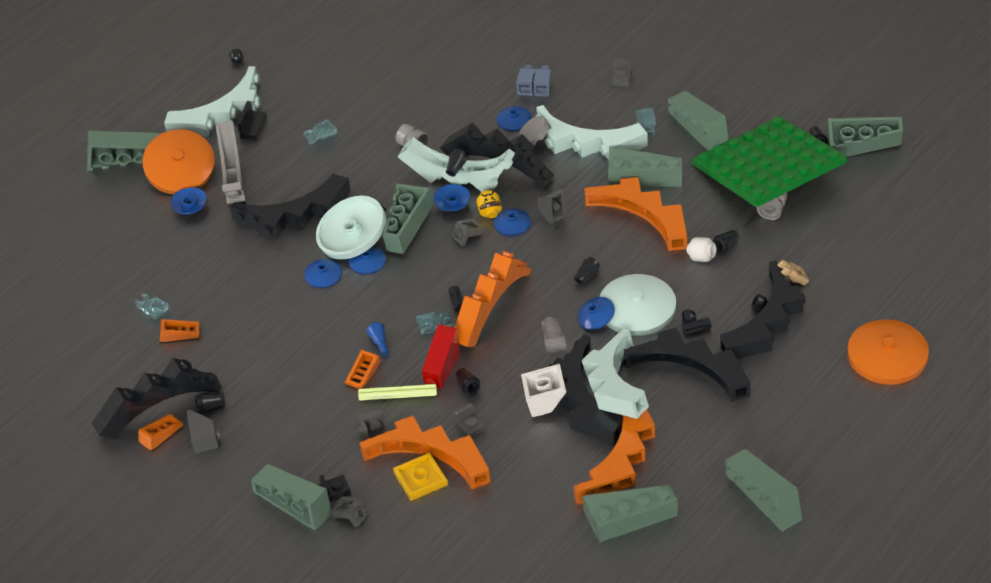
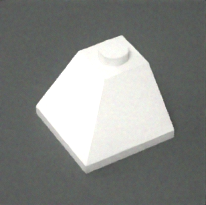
(543, 389)

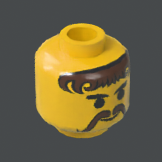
(489, 203)

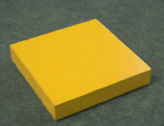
(420, 476)

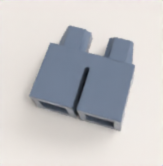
(532, 77)

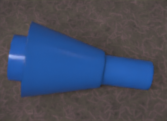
(377, 333)

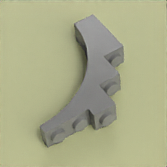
(230, 163)

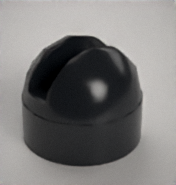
(236, 56)
(759, 302)
(688, 316)

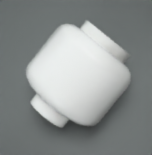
(701, 249)

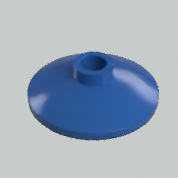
(513, 118)
(451, 197)
(188, 200)
(512, 222)
(369, 261)
(323, 273)
(596, 313)

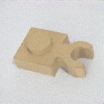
(794, 272)

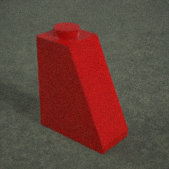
(441, 356)

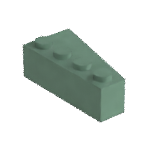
(699, 119)
(864, 135)
(116, 147)
(650, 168)
(406, 216)
(766, 488)
(293, 495)
(628, 510)

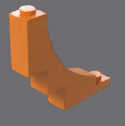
(616, 470)

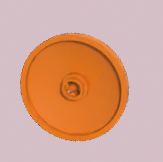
(178, 161)
(888, 351)

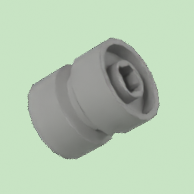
(408, 131)
(773, 208)

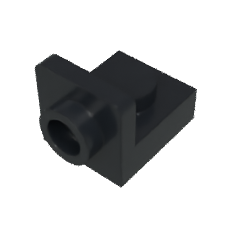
(336, 487)

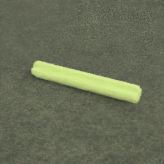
(397, 392)

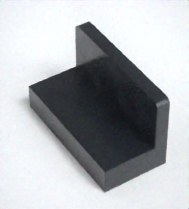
(250, 123)

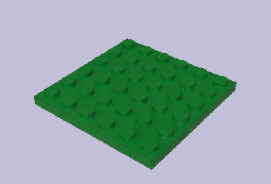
(768, 161)

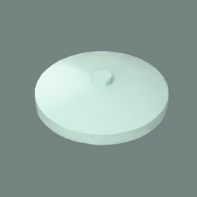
(351, 227)
(640, 303)

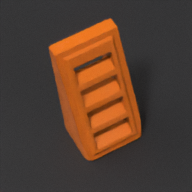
(172, 330)
(363, 356)
(153, 435)

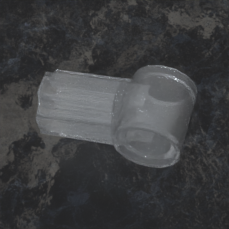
(553, 339)

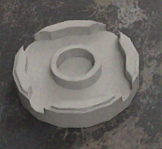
(535, 129)

